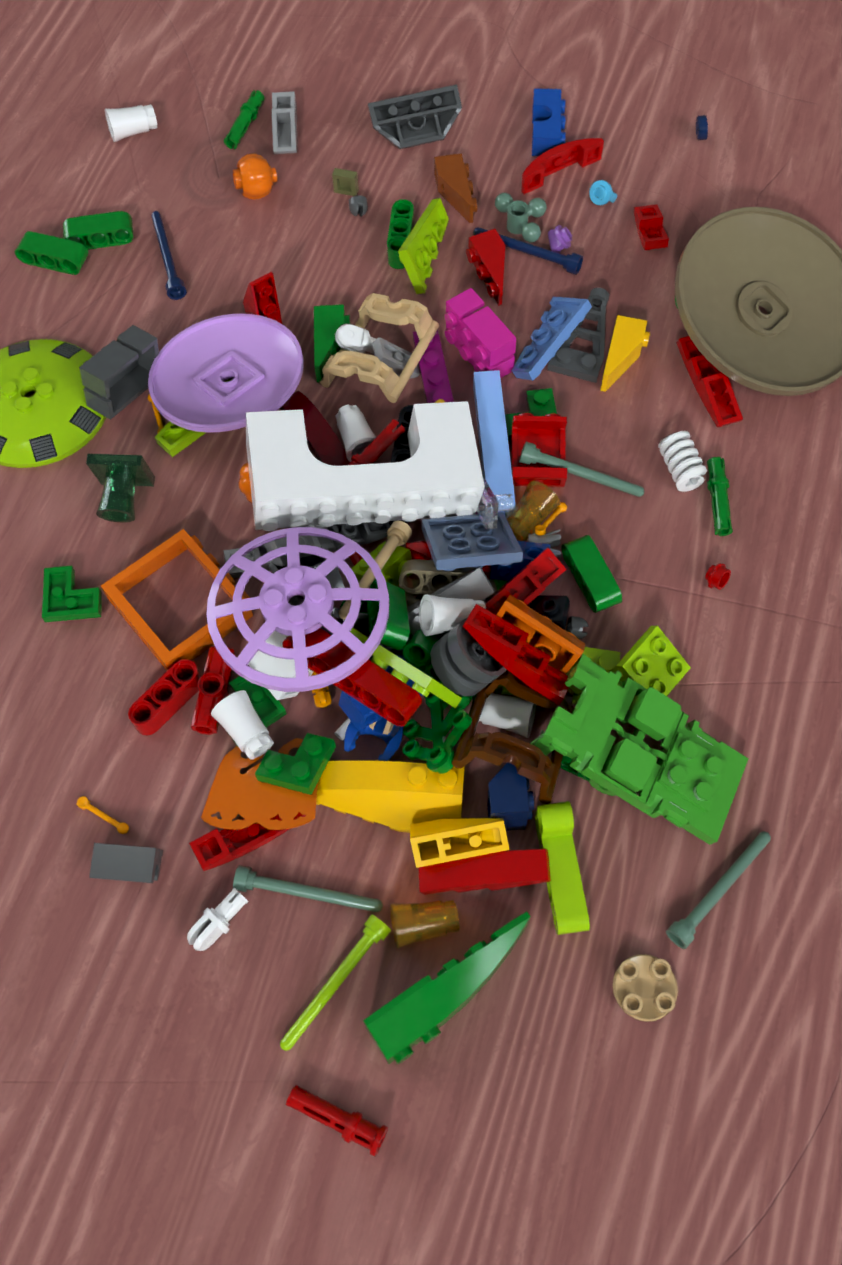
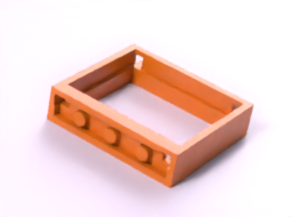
(144, 567)

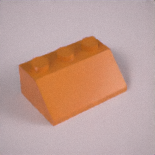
(543, 634)

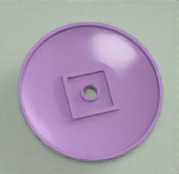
(193, 365)

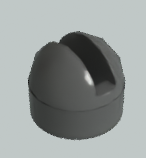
(358, 205)
(575, 626)

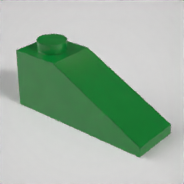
(326, 322)

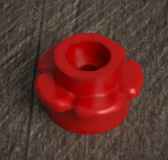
(718, 576)

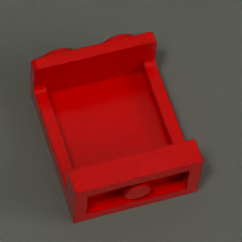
(550, 436)

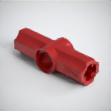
(215, 674)

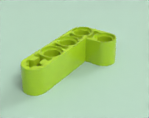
(565, 889)

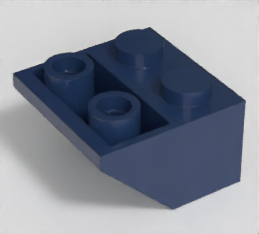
(510, 799)

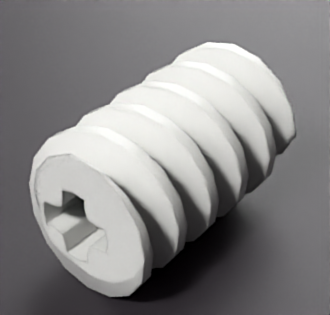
(683, 461)

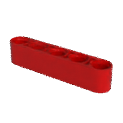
(368, 684)

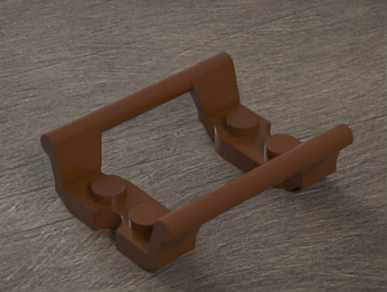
(502, 748)

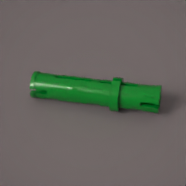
(247, 114)
(718, 488)

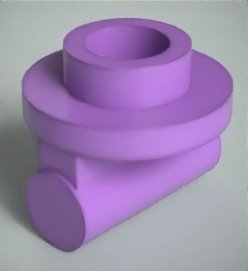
(559, 238)

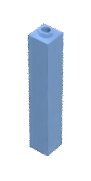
(493, 434)

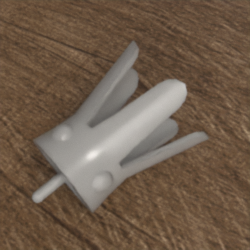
(548, 538)

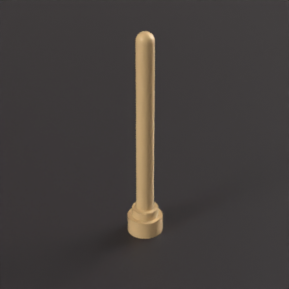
(397, 535)

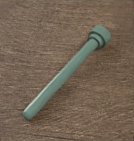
(531, 454)
(246, 879)
(683, 932)

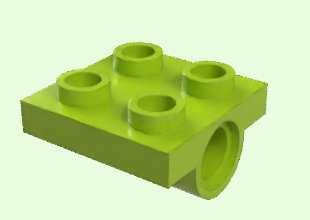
(654, 662)

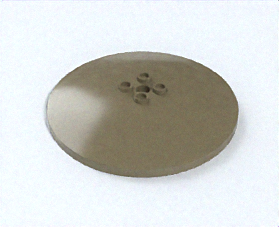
(769, 262)

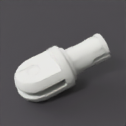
(354, 338)
(215, 921)

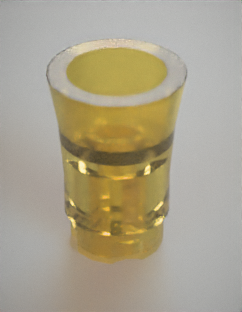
(532, 509)
(423, 921)

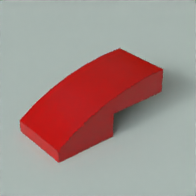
(650, 227)

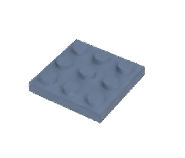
(467, 543)

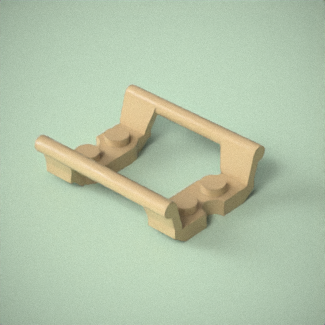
(369, 367)

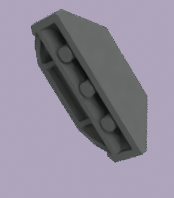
(417, 116)

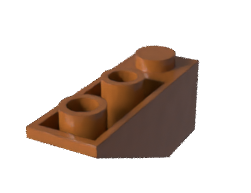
(453, 184)

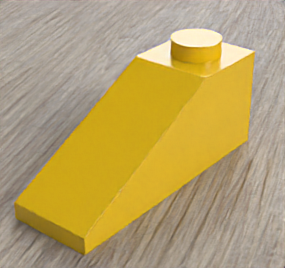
(625, 348)
(456, 839)

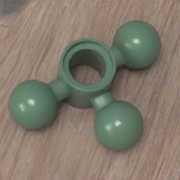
(518, 215)

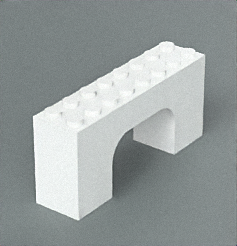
(299, 490)

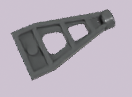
(580, 363)

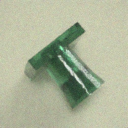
(119, 477)

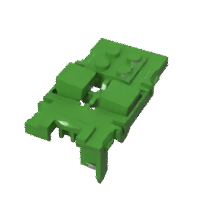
(694, 772)

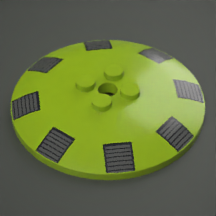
(56, 417)

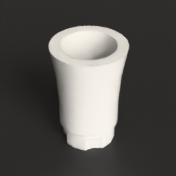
(130, 121)
(354, 430)
(443, 613)
(509, 713)
(243, 724)

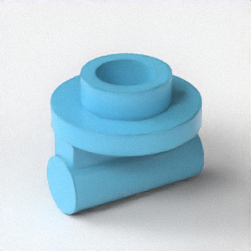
(602, 193)

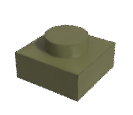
(345, 182)

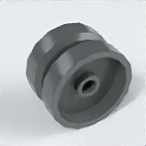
(463, 662)

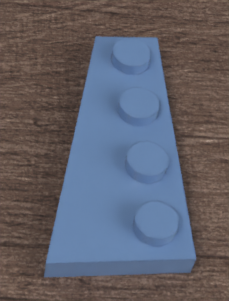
(554, 331)

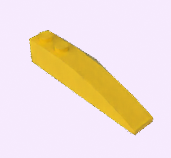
(391, 792)

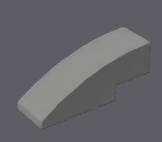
(284, 122)

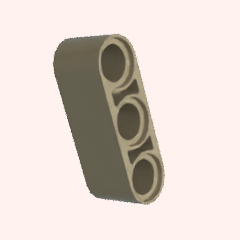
(426, 572)

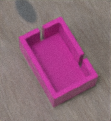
(479, 335)

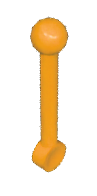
(157, 414)
(541, 529)
(84, 803)

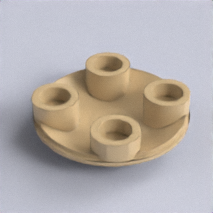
(645, 987)

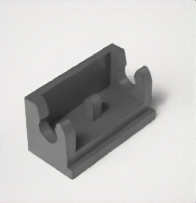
(125, 863)

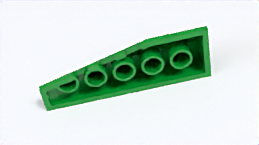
(431, 1003)

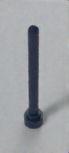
(570, 262)
(175, 286)

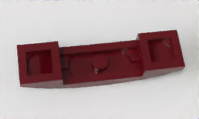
(318, 431)

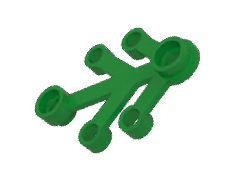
(440, 757)

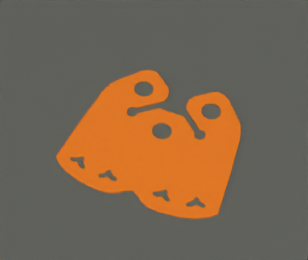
(253, 799)

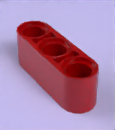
(159, 710)

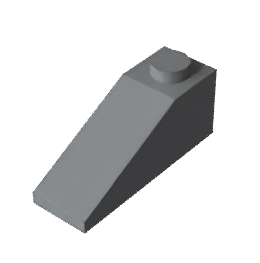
(470, 586)

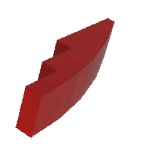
(710, 385)
(528, 581)
(508, 647)
(485, 871)

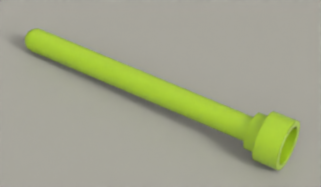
(373, 932)

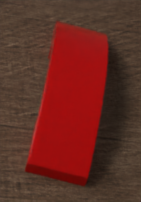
(578, 151)
(227, 845)

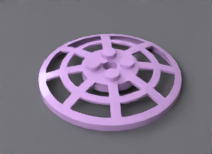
(298, 619)

